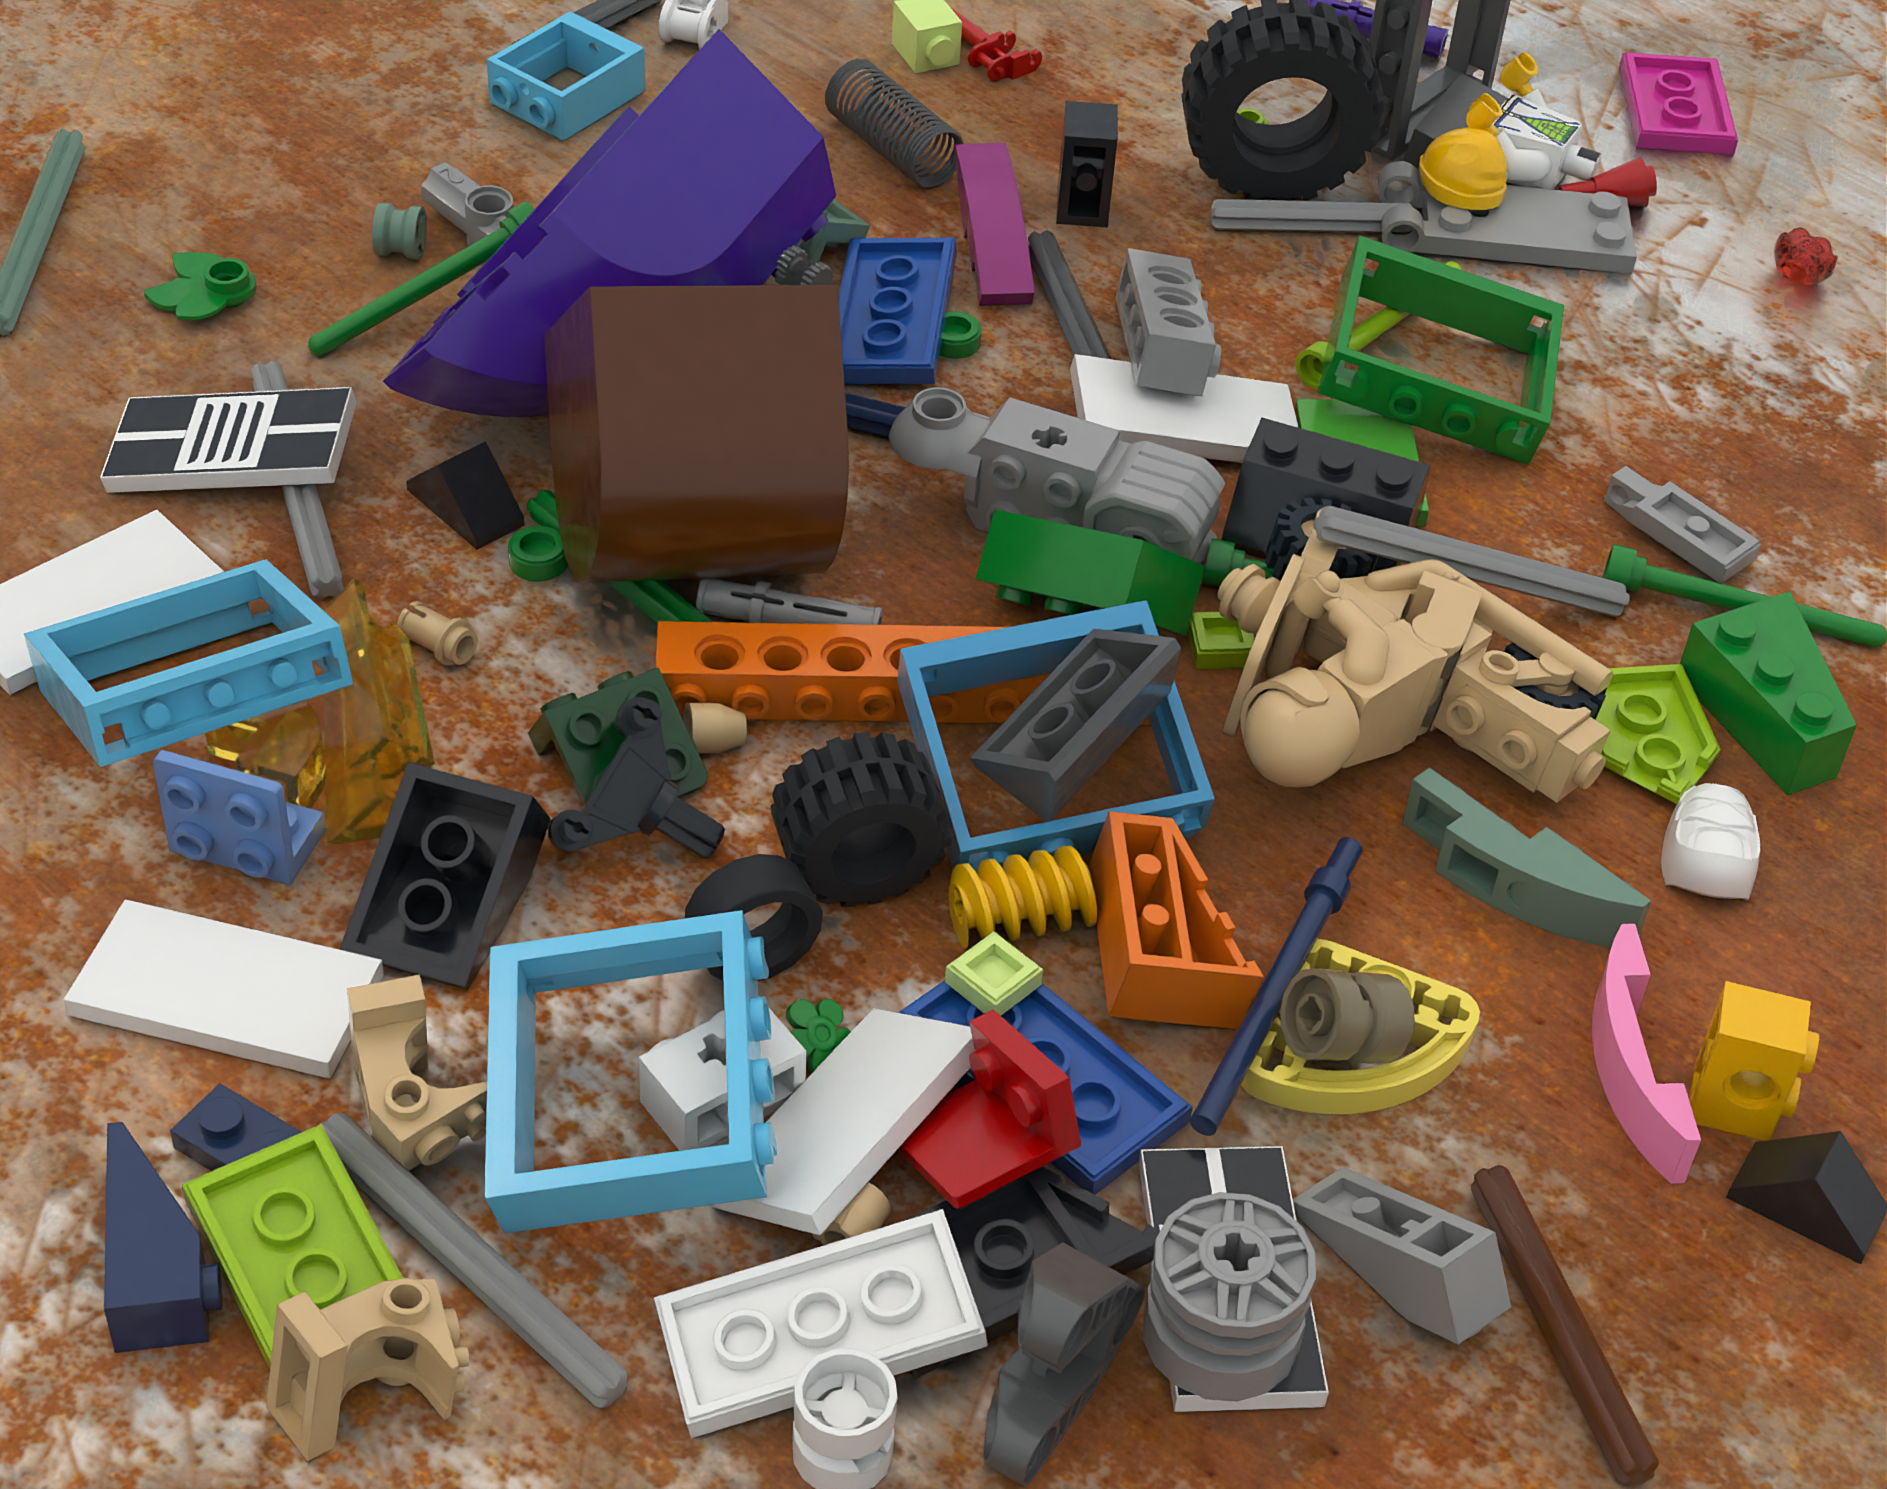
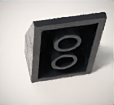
(445, 875)

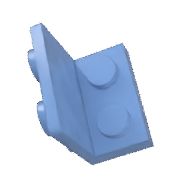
(234, 818)

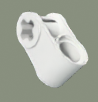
(692, 20)

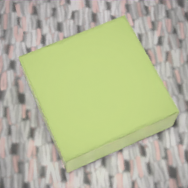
(993, 975)

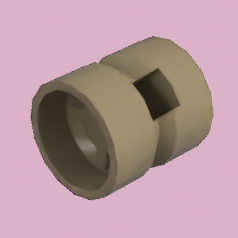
(1347, 1016)

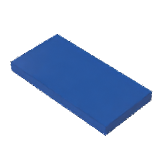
(894, 308)
(1114, 1096)

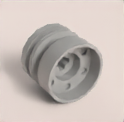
(1228, 1296)

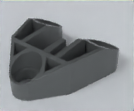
(1067, 1336)

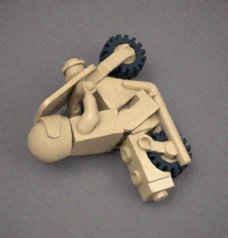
(1393, 659)

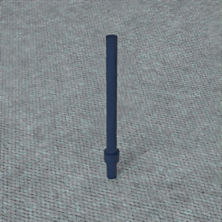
(1323, 897)

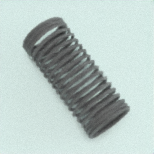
(871, 104)

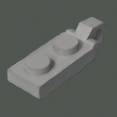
(1682, 524)

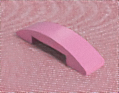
(1651, 1114)

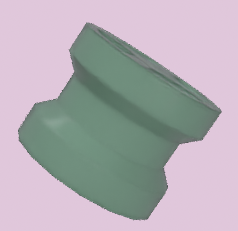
(399, 231)

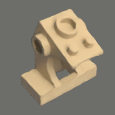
(387, 1045)
(335, 1348)

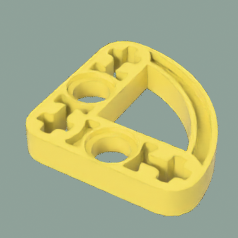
(1379, 1087)

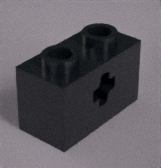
(1087, 163)

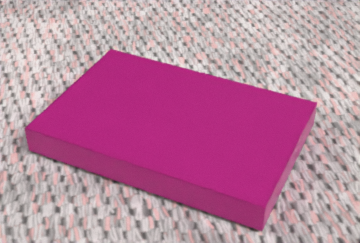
(1677, 103)

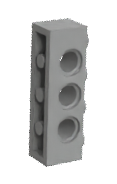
(1166, 323)

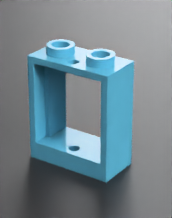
(612, 75)

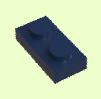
(227, 1129)

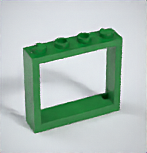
(1462, 303)

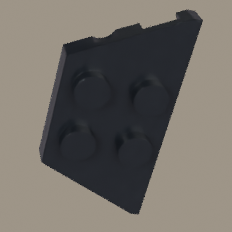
(1020, 1223)

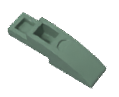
(1527, 878)

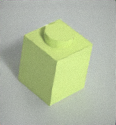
(926, 34)

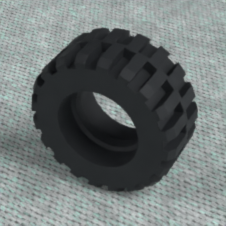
(1275, 45)

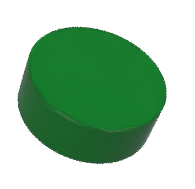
(960, 335)
(537, 553)

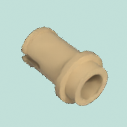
(449, 639)

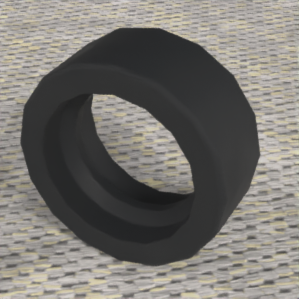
(759, 882)

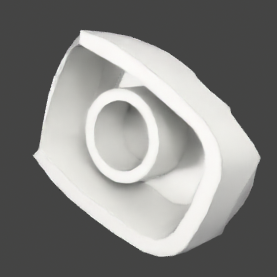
(1712, 843)

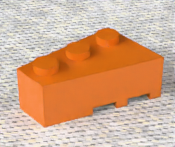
(1160, 934)

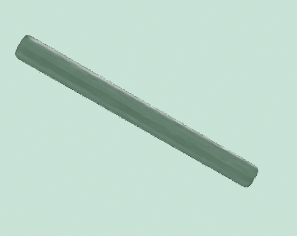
(37, 224)

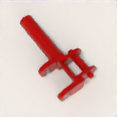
(992, 49)

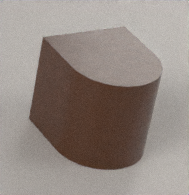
(698, 431)

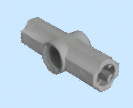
(465, 202)

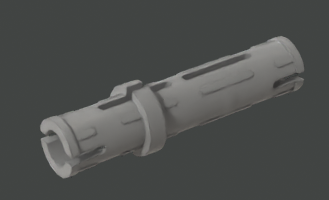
(768, 605)

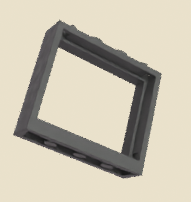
(1398, 46)

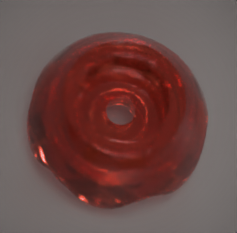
(1803, 257)

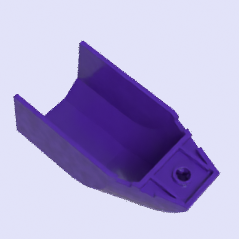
(669, 197)

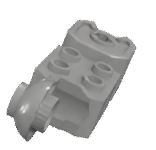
(1063, 471)

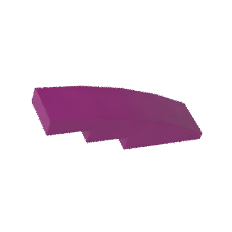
(994, 224)

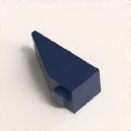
(154, 1257)

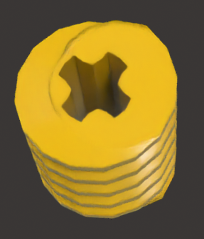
(1021, 892)

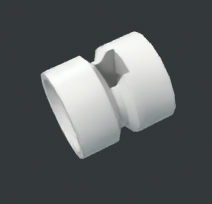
(844, 1420)

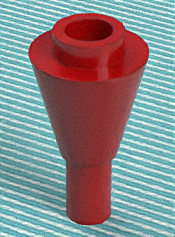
(1628, 180)

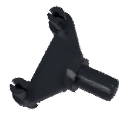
(636, 793)

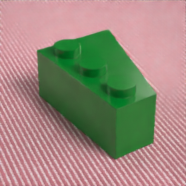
(1086, 570)
(1771, 690)

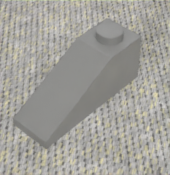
(1413, 1254)

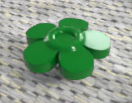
(817, 1028)

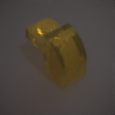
(278, 747)

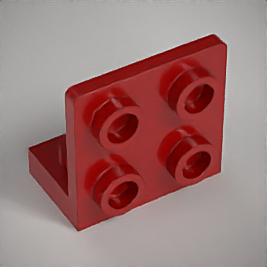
(1001, 1123)

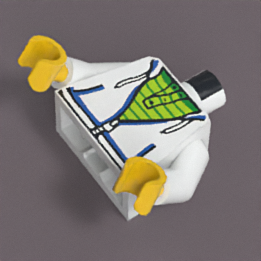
(1535, 139)

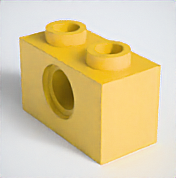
(1752, 1061)

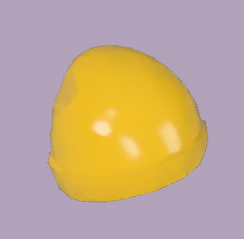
(1465, 169)

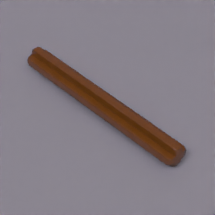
(1565, 1327)

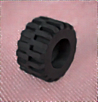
(862, 818)

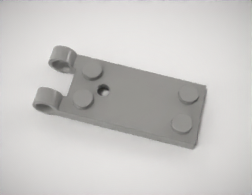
(1525, 228)

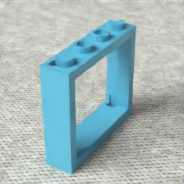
(198, 693)
(641, 1184)

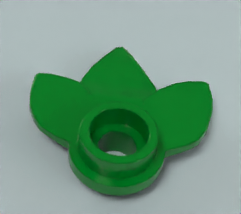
(203, 286)

